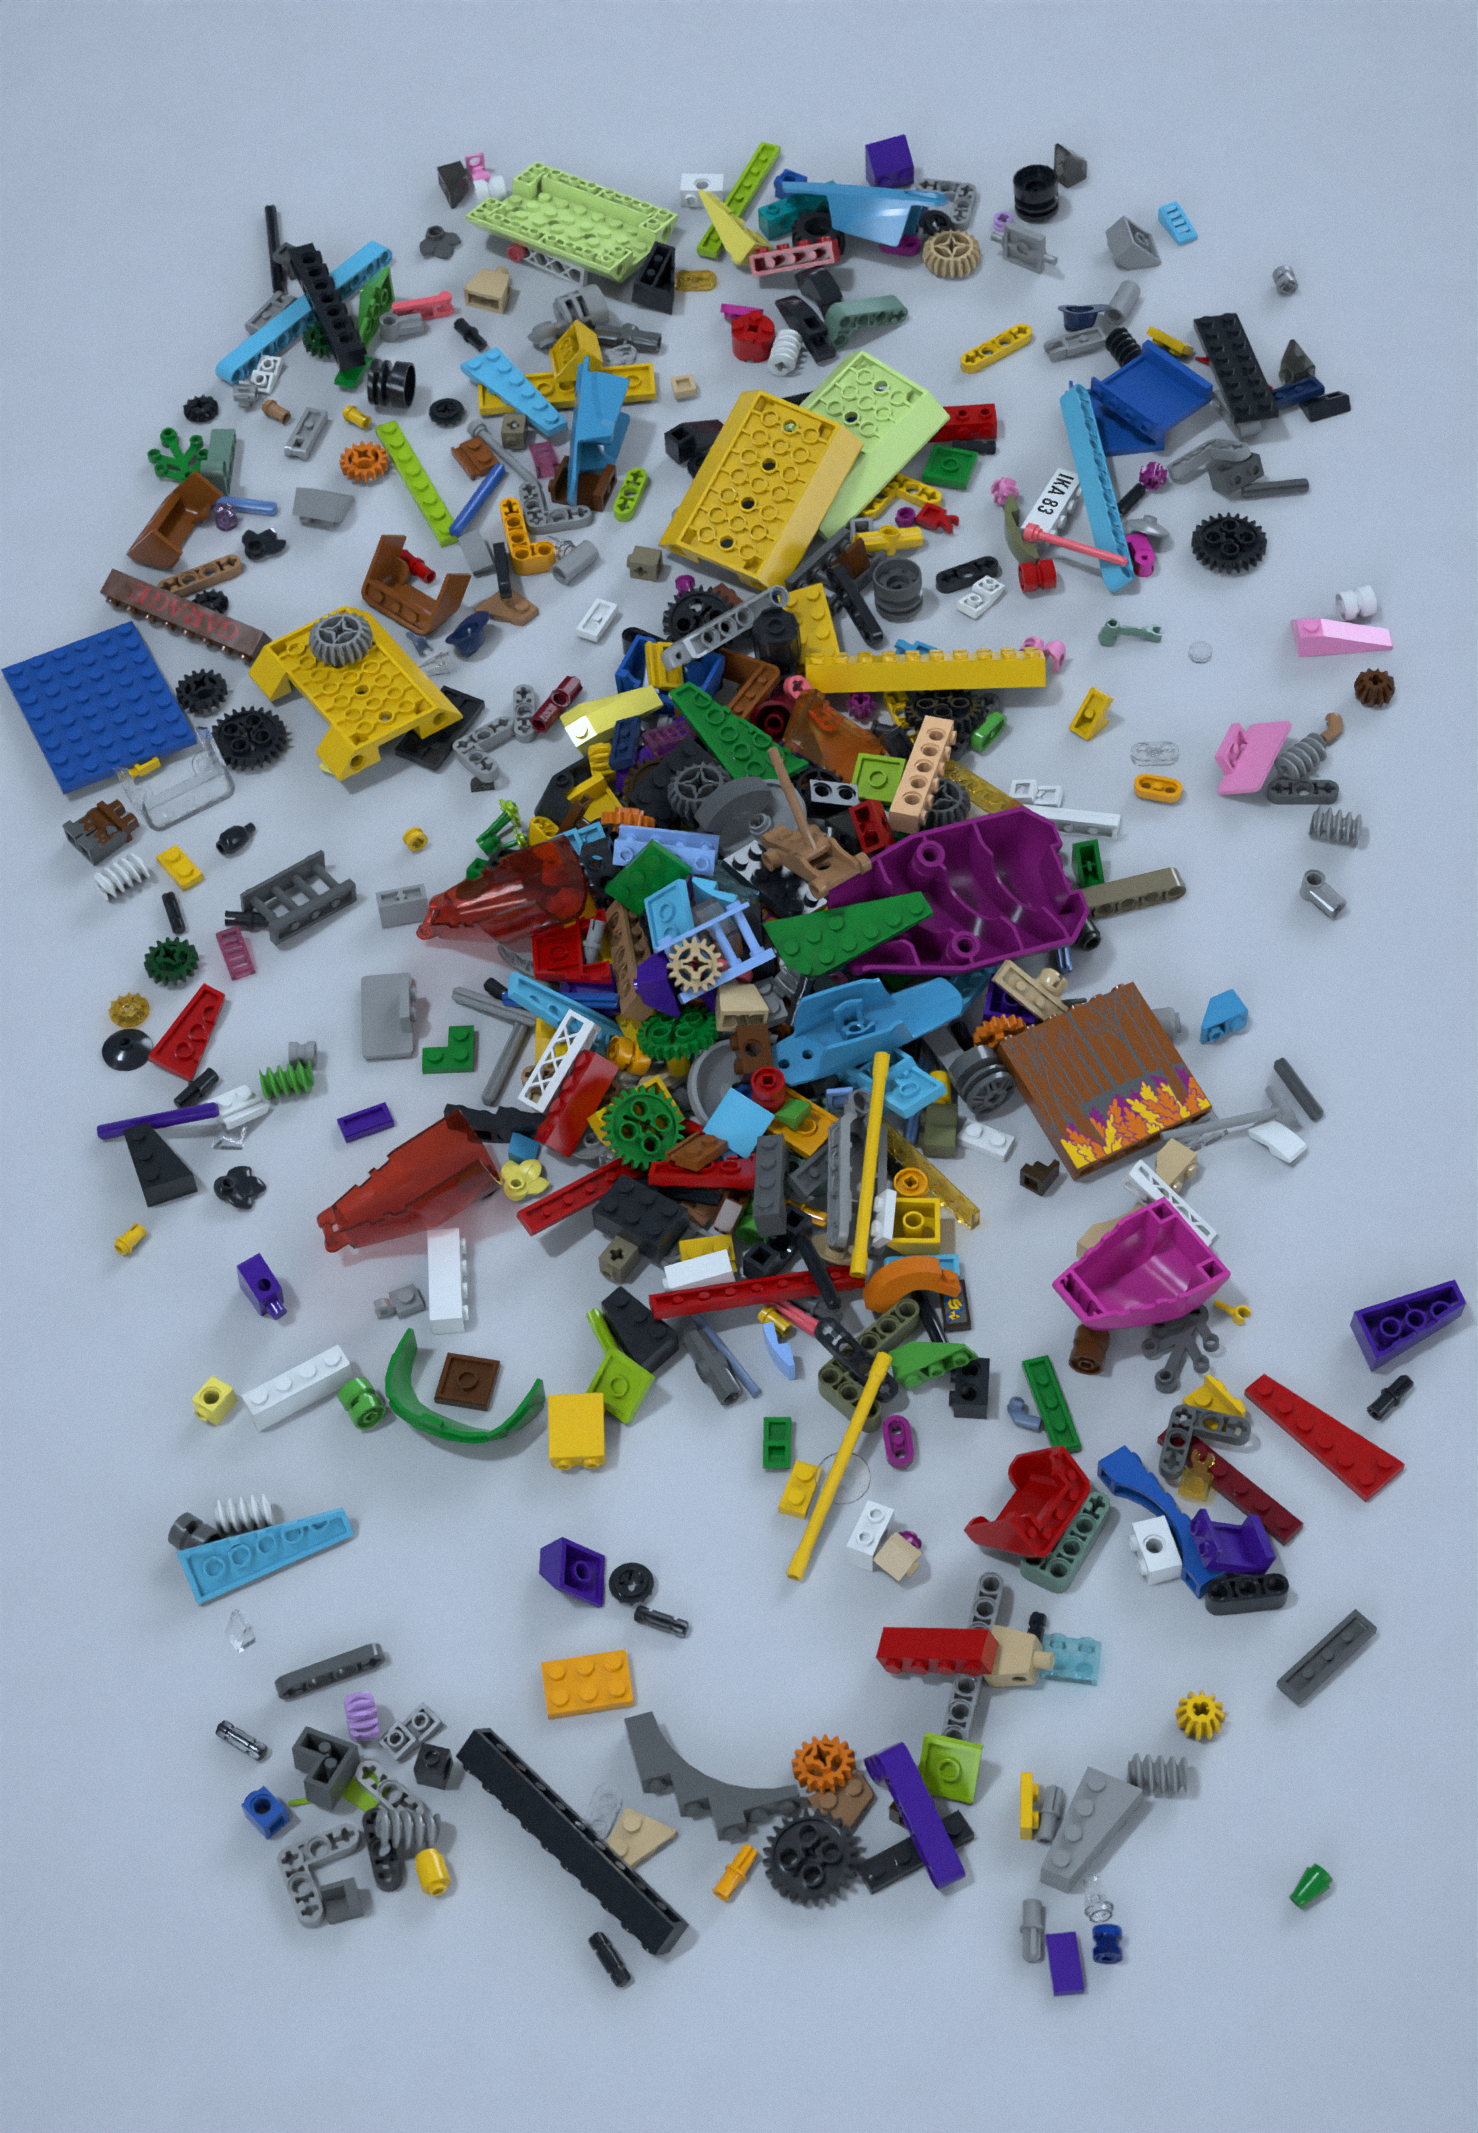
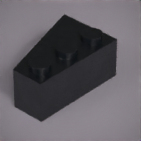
(157, 1166)

